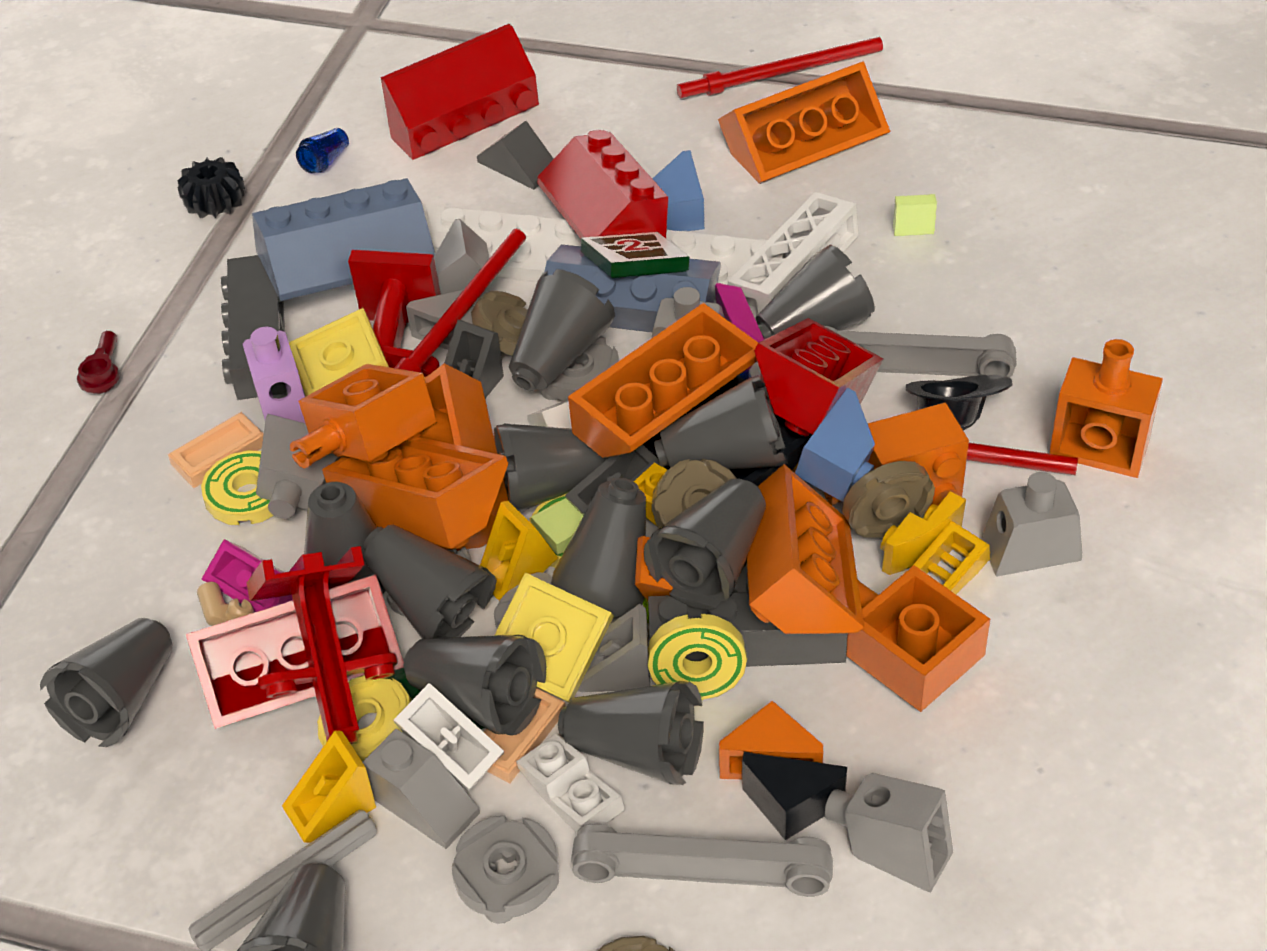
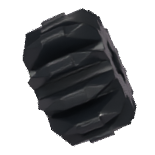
(211, 187)

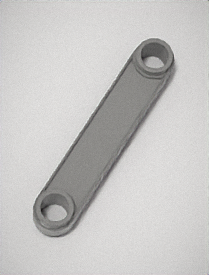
(938, 353)
(801, 865)

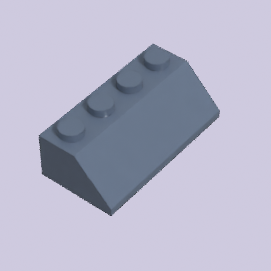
(310, 241)
(636, 297)

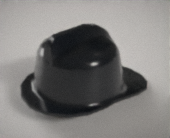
(962, 395)

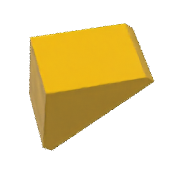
(514, 549)
(329, 790)

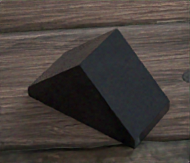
(790, 790)

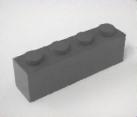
(249, 306)
(763, 641)

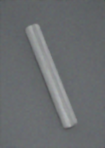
(260, 894)

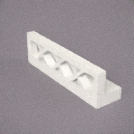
(833, 228)

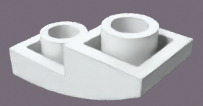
(568, 785)

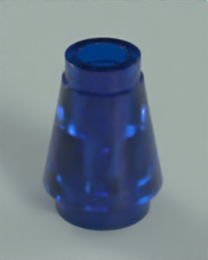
(321, 150)

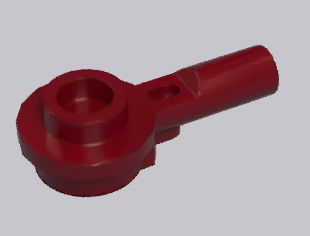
(97, 371)

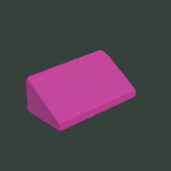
(737, 310)
(232, 569)

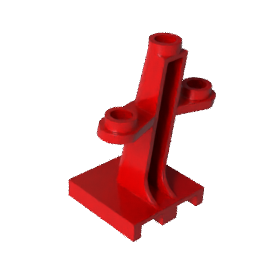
(385, 287)
(309, 586)

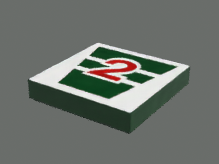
(635, 254)

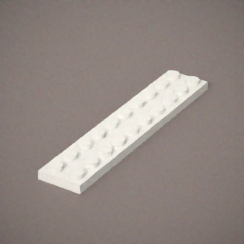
(547, 234)

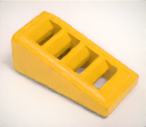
(965, 543)

